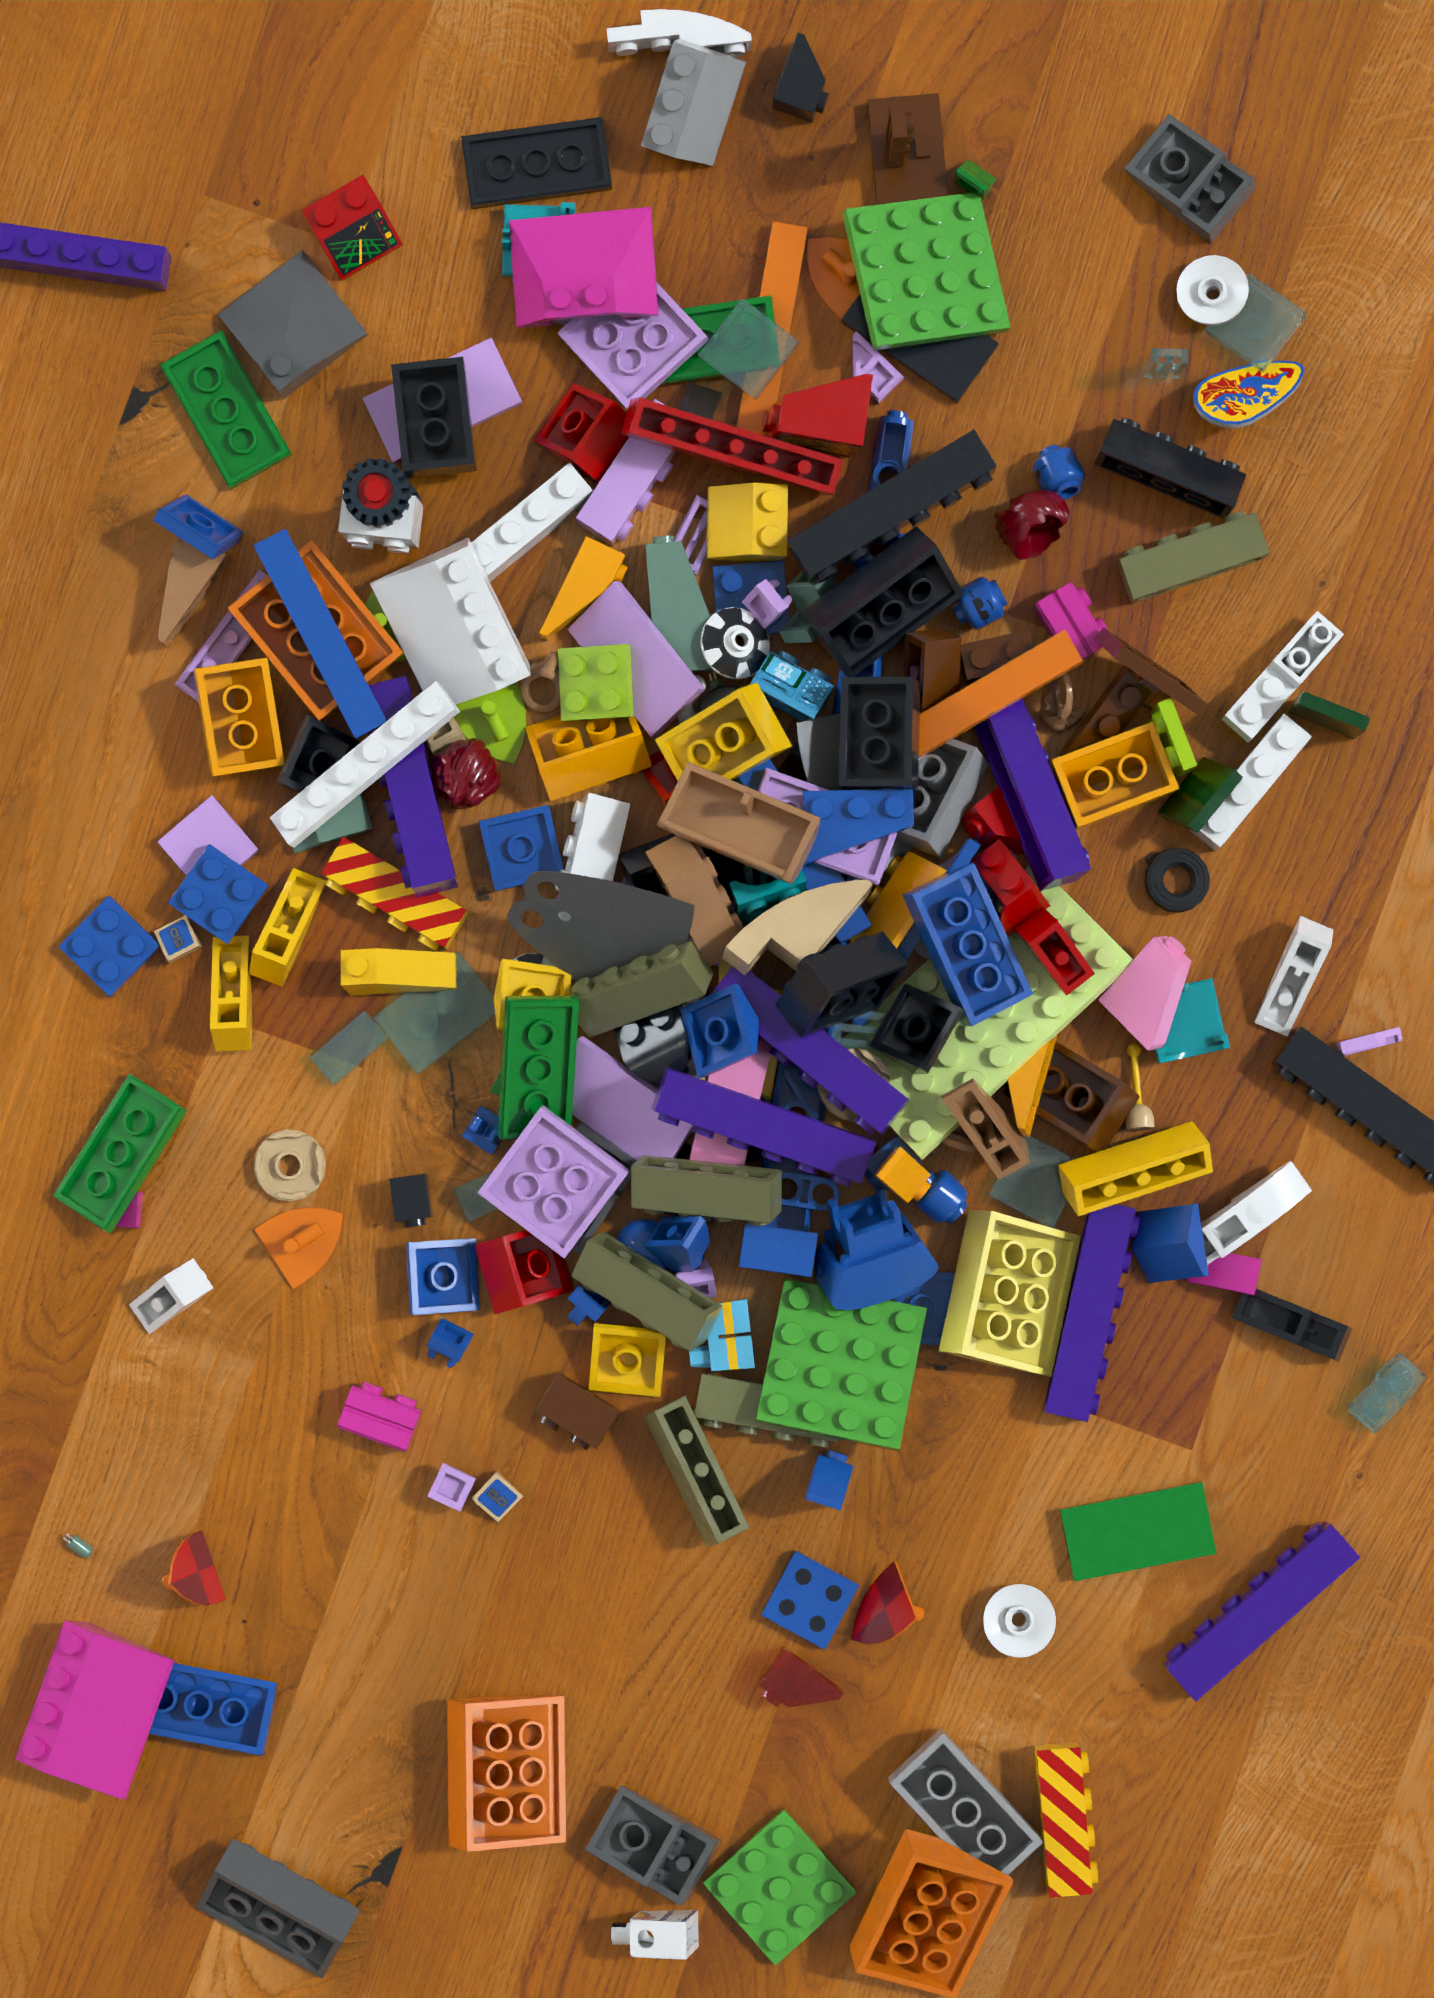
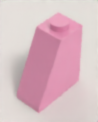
(1149, 991)

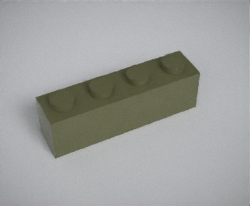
(1192, 557)
(641, 988)
(706, 1189)
(646, 1291)
(737, 1403)
(696, 1472)

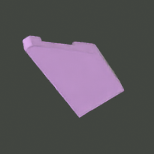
(872, 362)
(1369, 1041)

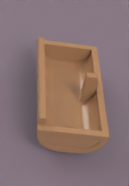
(740, 823)

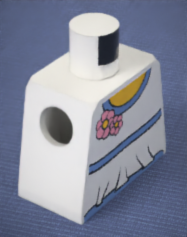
(673, 1933)

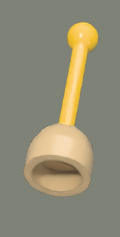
(1140, 1115)

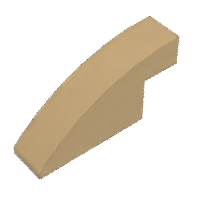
(797, 925)

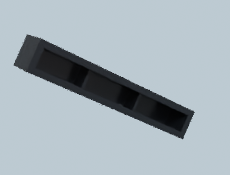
(891, 507)
(1358, 1100)

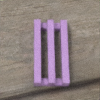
(697, 534)

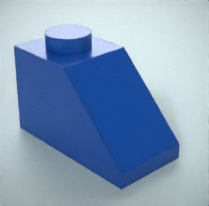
(679, 1242)
(829, 1479)

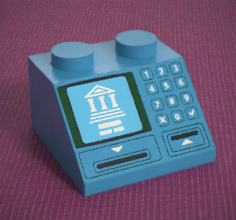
(793, 688)

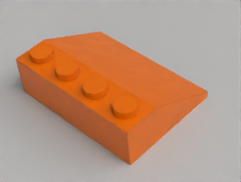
(275, 633)
(506, 1771)
(928, 1916)

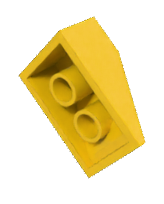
(727, 736)

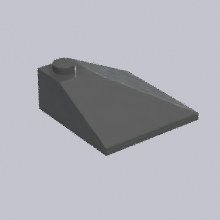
(292, 324)

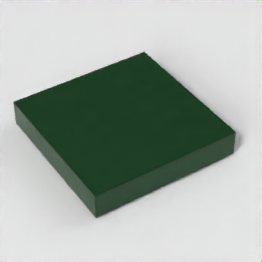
(1329, 715)
(1200, 794)

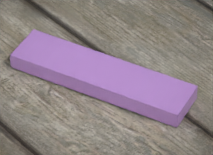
(222, 647)

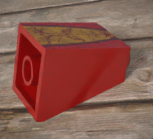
(823, 417)

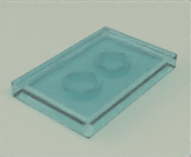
(434, 1022)

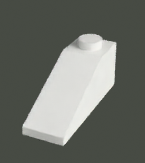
(1294, 975)

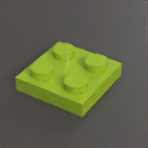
(595, 682)
(1173, 737)

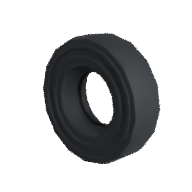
(1199, 880)

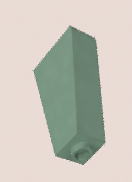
(676, 600)

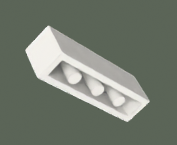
(531, 521)
(1258, 774)
(595, 839)

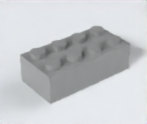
(964, 1804)

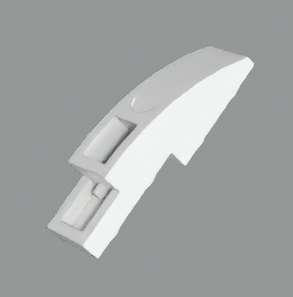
(664, 26)
(1282, 676)
(1253, 1211)

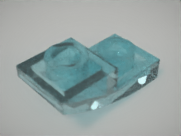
(1387, 1394)

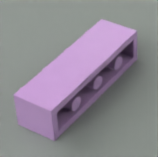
(625, 489)

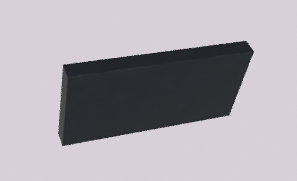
(536, 162)
(943, 364)

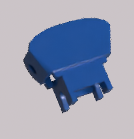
(881, 1253)

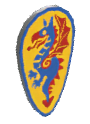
(1246, 393)

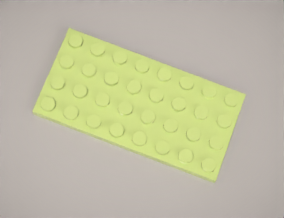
(1004, 1041)

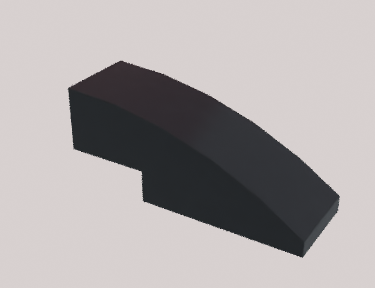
(1293, 1323)

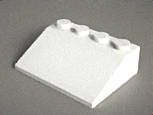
(452, 624)

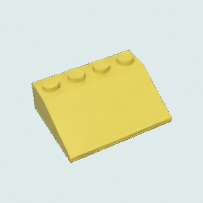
(1009, 1292)

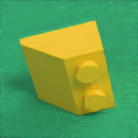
(747, 522)

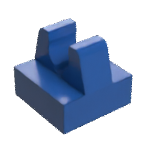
(483, 1130)
(586, 1304)
(450, 1341)

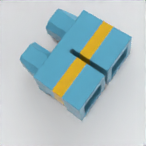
(727, 1352)

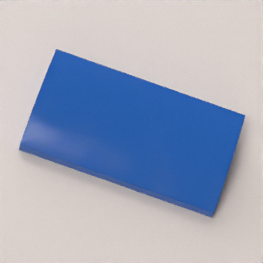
(967, 944)
(216, 1709)

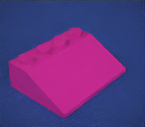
(94, 1709)

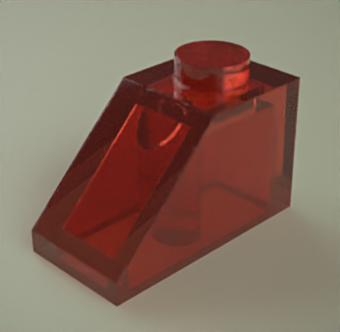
(796, 1682)

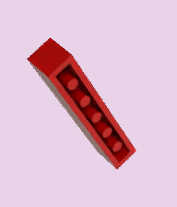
(732, 446)

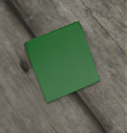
(974, 179)

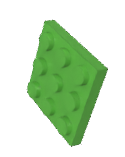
(779, 1886)

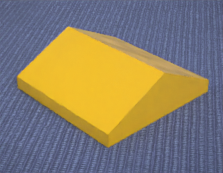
(527, 979)
(627, 1360)

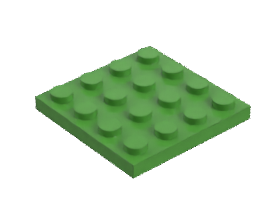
(926, 270)
(841, 1368)

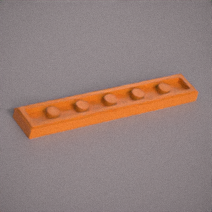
(781, 282)
(997, 691)

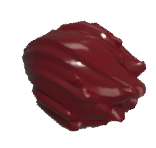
(1032, 522)
(465, 773)

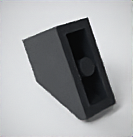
(801, 83)

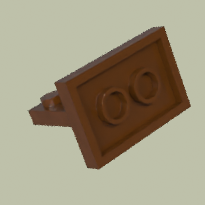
(907, 148)
(1127, 694)

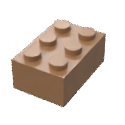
(692, 879)

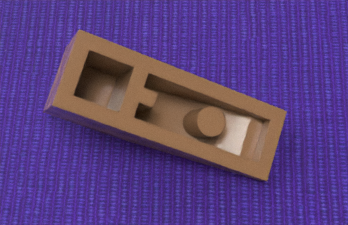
(187, 583)
(988, 1128)

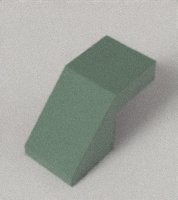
(803, 595)
(346, 823)

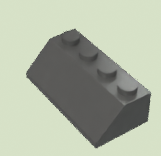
(277, 1908)

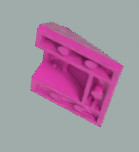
(583, 266)

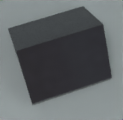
(313, 753)
(916, 1029)

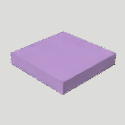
(207, 826)

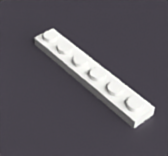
(364, 764)

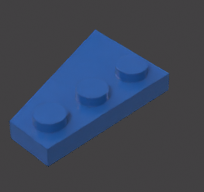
(856, 817)

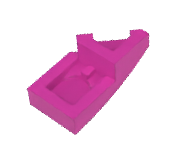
(1231, 1273)

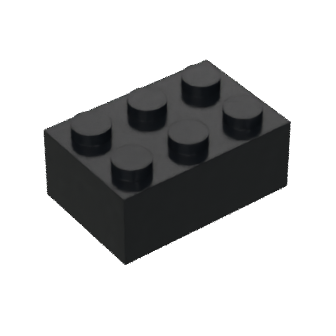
(434, 417)
(879, 733)
(841, 983)

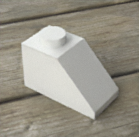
(171, 1295)

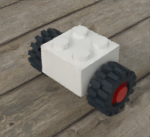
(380, 508)

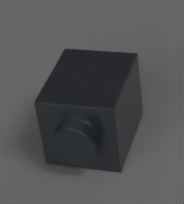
(411, 1199)

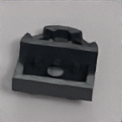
(655, 1044)

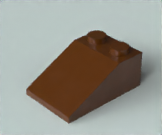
(1083, 1100)

